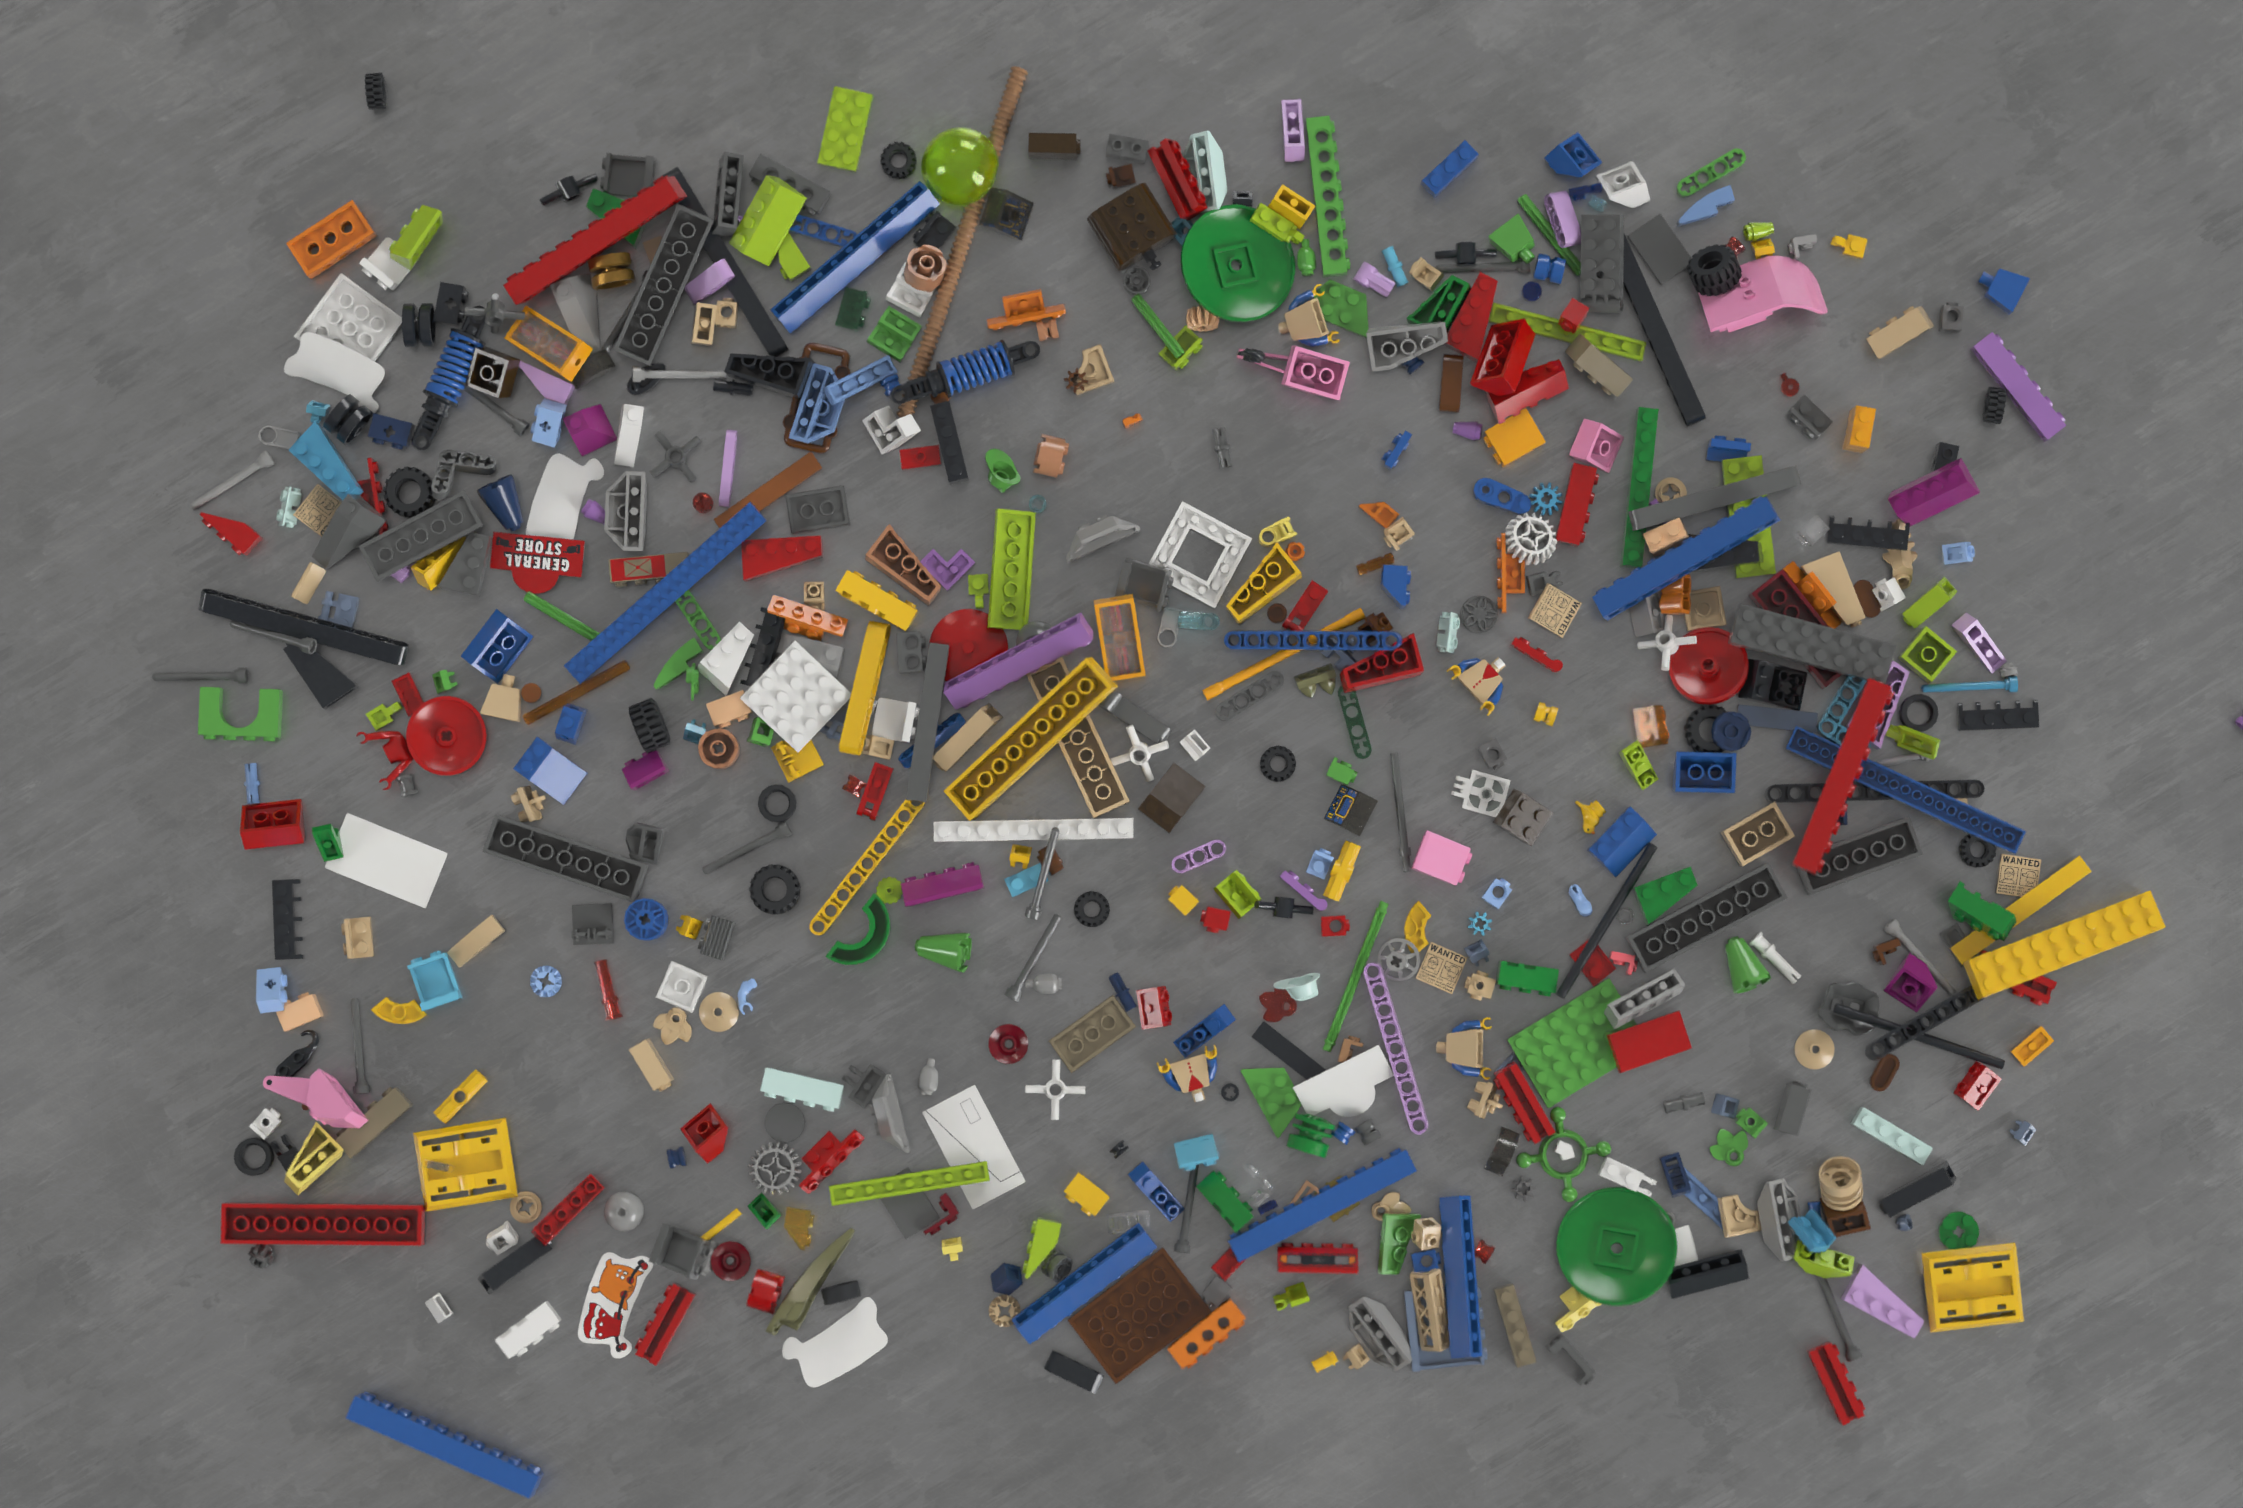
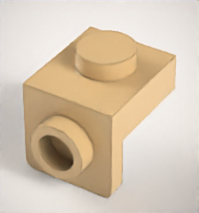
(1426, 274)
(1398, 533)

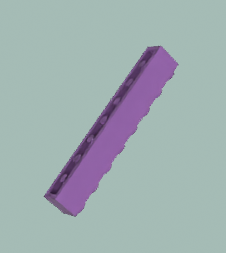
(1018, 661)

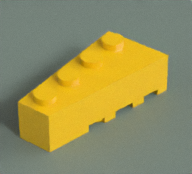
(1264, 584)

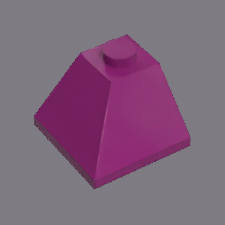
(590, 429)
(1911, 983)

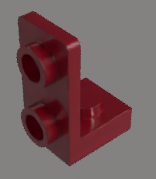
(947, 1205)

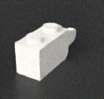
(1624, 1175)

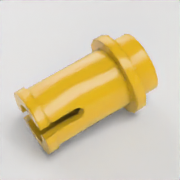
(1325, 1361)

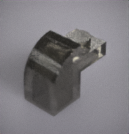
(594, 366)
(1502, 1151)

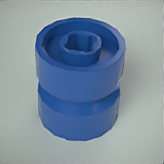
(1549, 268)

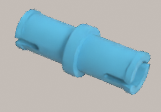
(1394, 266)

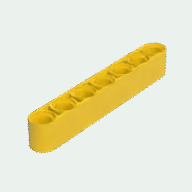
(864, 688)

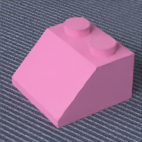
(1596, 445)

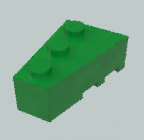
(601, 202)
(1981, 913)
(1526, 978)
(1225, 1200)

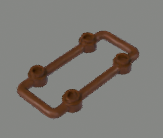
(840, 371)

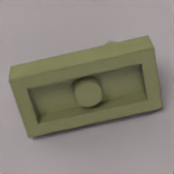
(1323, 675)

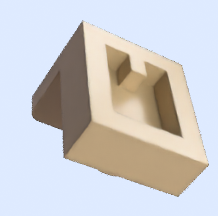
(878, 747)

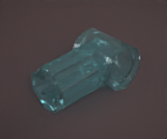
(1196, 620)

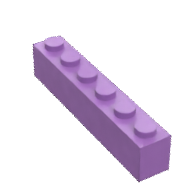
(2019, 388)

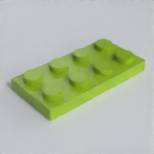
(845, 129)

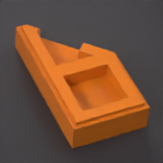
(1380, 512)

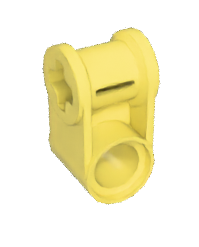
(1278, 532)

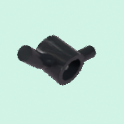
(568, 189)
(1465, 253)
(1284, 907)

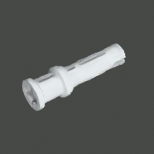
(1768, 951)

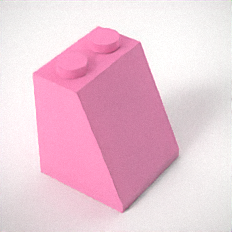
(1441, 858)

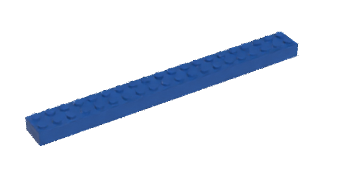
(665, 592)
(1913, 793)

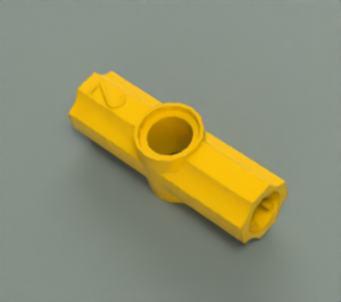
(1342, 871)
(451, 1105)

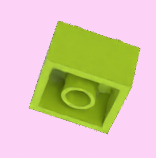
(1927, 654)

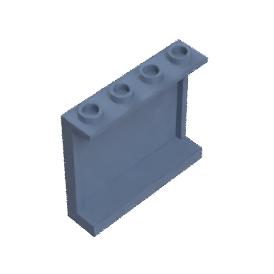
(1430, 1359)

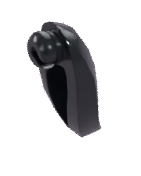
(645, 385)

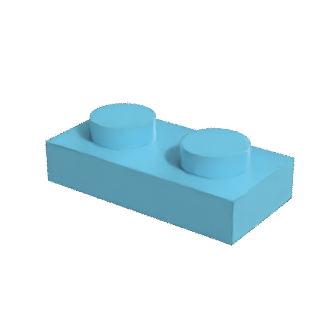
(1024, 880)

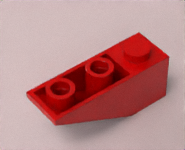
(236, 532)

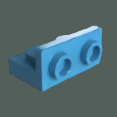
(1812, 1231)

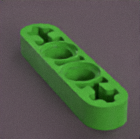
(1711, 173)
(697, 615)

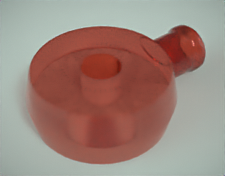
(1789, 381)

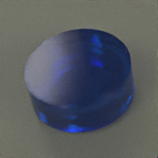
(1531, 291)

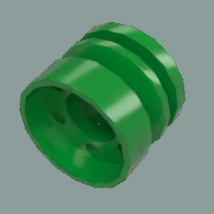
(1310, 1135)

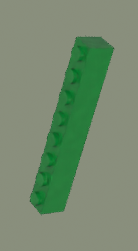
(1639, 484)

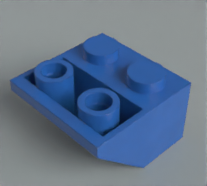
(1394, 584)

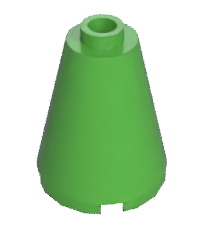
(946, 949)
(1744, 966)

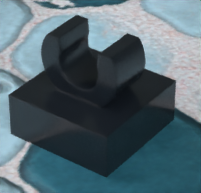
(1242, 198)

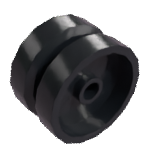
(418, 325)
(347, 419)

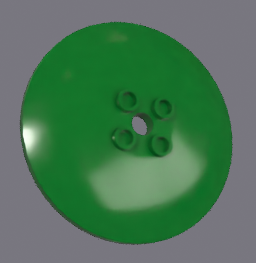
(1264, 263)
(1613, 1218)

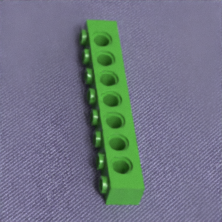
(1329, 266)

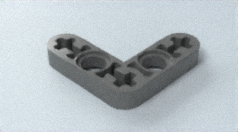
(451, 466)

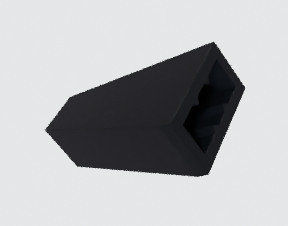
(321, 676)
(1918, 1189)
(513, 1264)

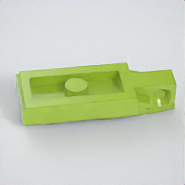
(1276, 224)
(1914, 740)

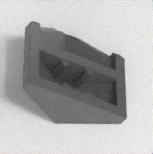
(644, 842)

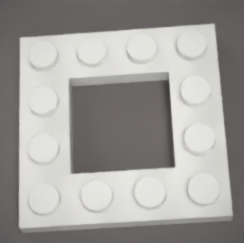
(1233, 541)

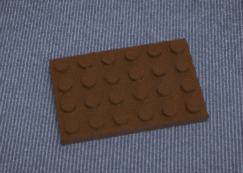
(1139, 1315)

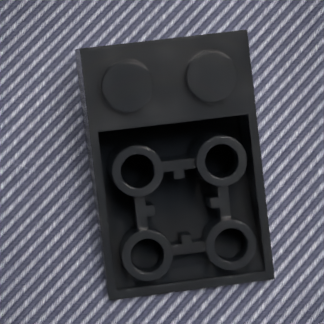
(1774, 685)

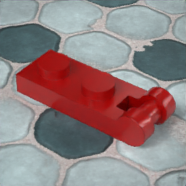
(1306, 606)
(1537, 655)
(875, 790)

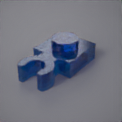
(1579, 193)

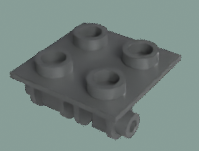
(592, 924)

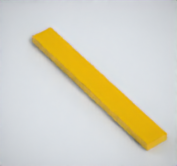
(2026, 906)

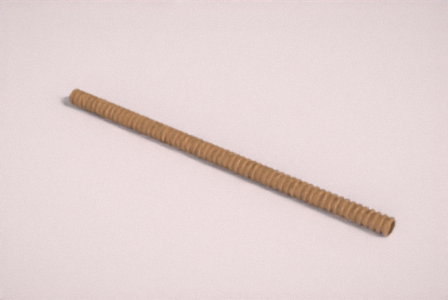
(962, 241)

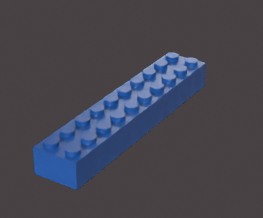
(445, 1445)

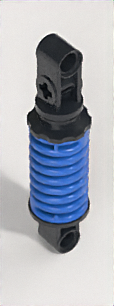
(966, 369)
(448, 378)

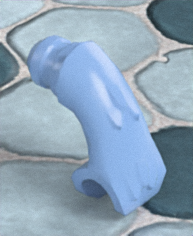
(1582, 904)
(745, 987)

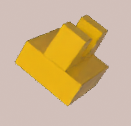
(1762, 247)
(1020, 854)
(690, 927)

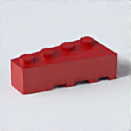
(1384, 667)

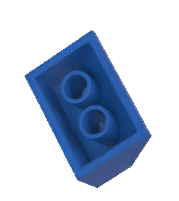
(496, 646)
(1704, 772)
(1622, 841)

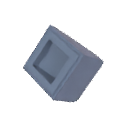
(1725, 1106)

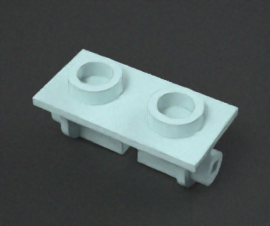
(288, 499)
(1448, 641)

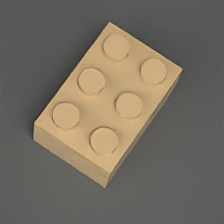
(1757, 834)

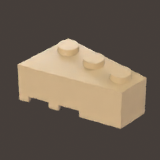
(1899, 331)

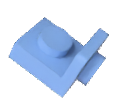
(1958, 553)
(1320, 863)

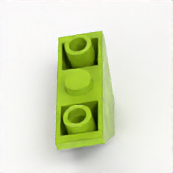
(1638, 765)
(1823, 1264)

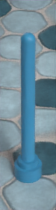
(2009, 683)

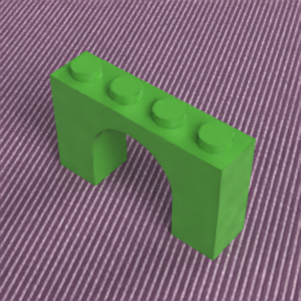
(266, 725)

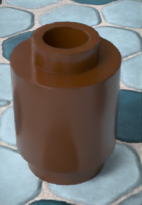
(1056, 863)

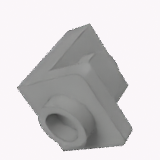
(1804, 242)

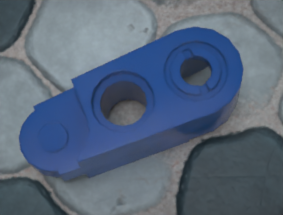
(1518, 502)

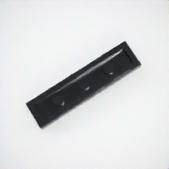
(1287, 1051)

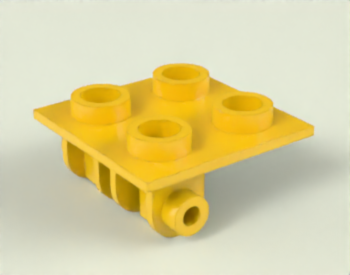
(795, 763)

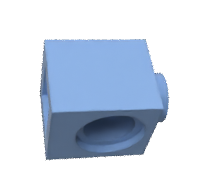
(1489, 897)

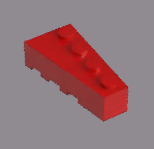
(1470, 325)
(1533, 386)
(775, 554)

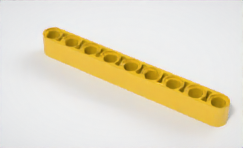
(859, 869)

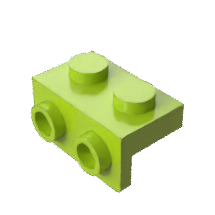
(1190, 344)
(1237, 894)

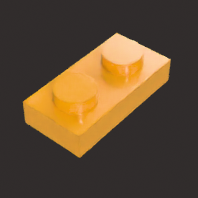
(2032, 1046)

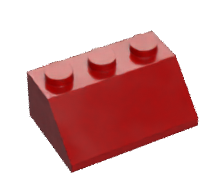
(272, 824)

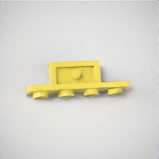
(1578, 1306)

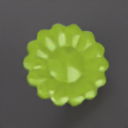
(889, 890)

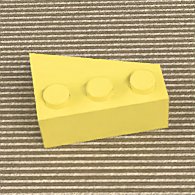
(314, 1158)

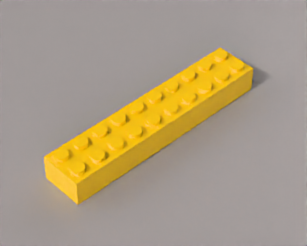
(1030, 738)
(2064, 945)

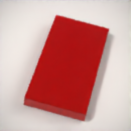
(1649, 1041)

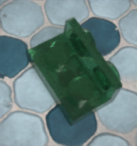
(852, 309)

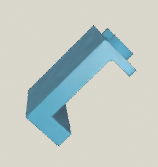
(434, 980)

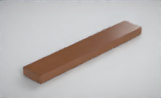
(775, 487)

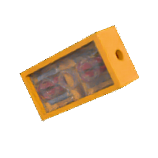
(549, 344)
(1119, 637)

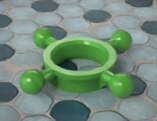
(1602, 1149)

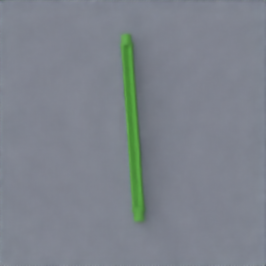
(1355, 976)

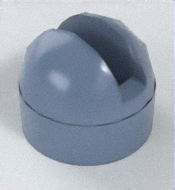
(1905, 1222)

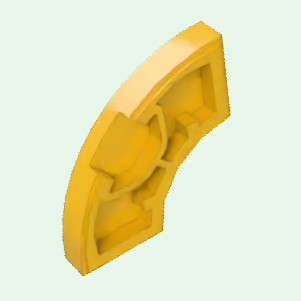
(1415, 926)

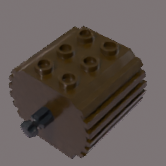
(1132, 227)

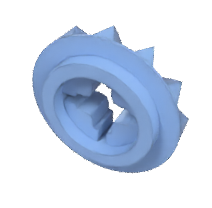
(554, 977)

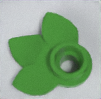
(692, 677)
(1728, 1144)

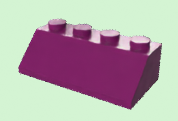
(1933, 493)
(943, 885)

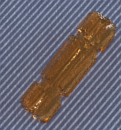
(1375, 563)

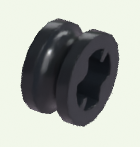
(1223, 1093)
(1119, 1149)

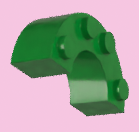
(873, 942)

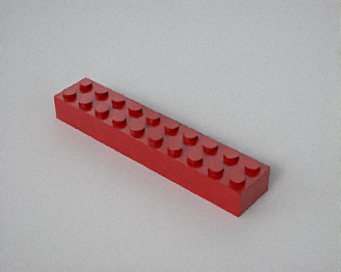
(595, 240)
(1842, 775)
(323, 1224)

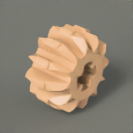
(1201, 320)

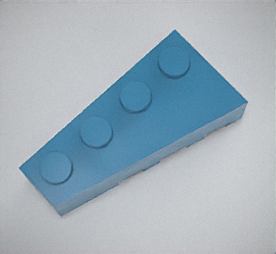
(323, 460)

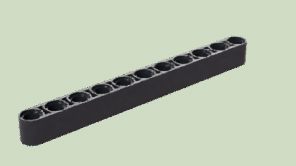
(738, 285)
(1660, 340)
(303, 626)
(1864, 791)

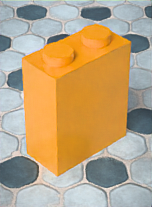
(1859, 429)
(1513, 438)

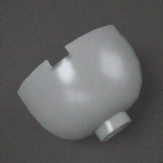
(624, 1211)

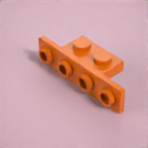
(1024, 308)
(1512, 574)
(1815, 593)
(806, 619)

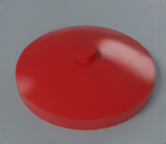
(968, 639)
(1710, 668)
(446, 735)

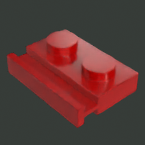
(1597, 966)

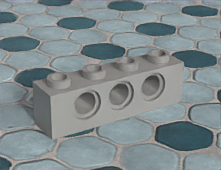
(1644, 998)

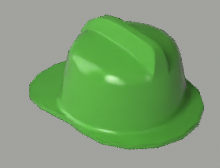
(1001, 470)

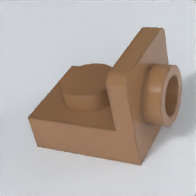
(1346, 1052)

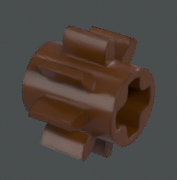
(1080, 377)

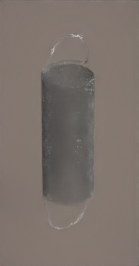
(437, 1166)

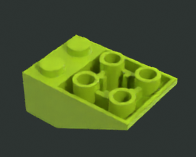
(1045, 1238)

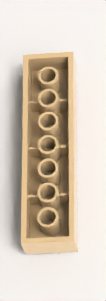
(1083, 750)

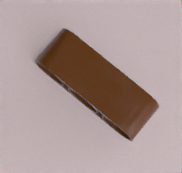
(1451, 383)

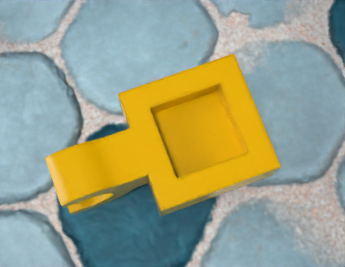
(1852, 245)

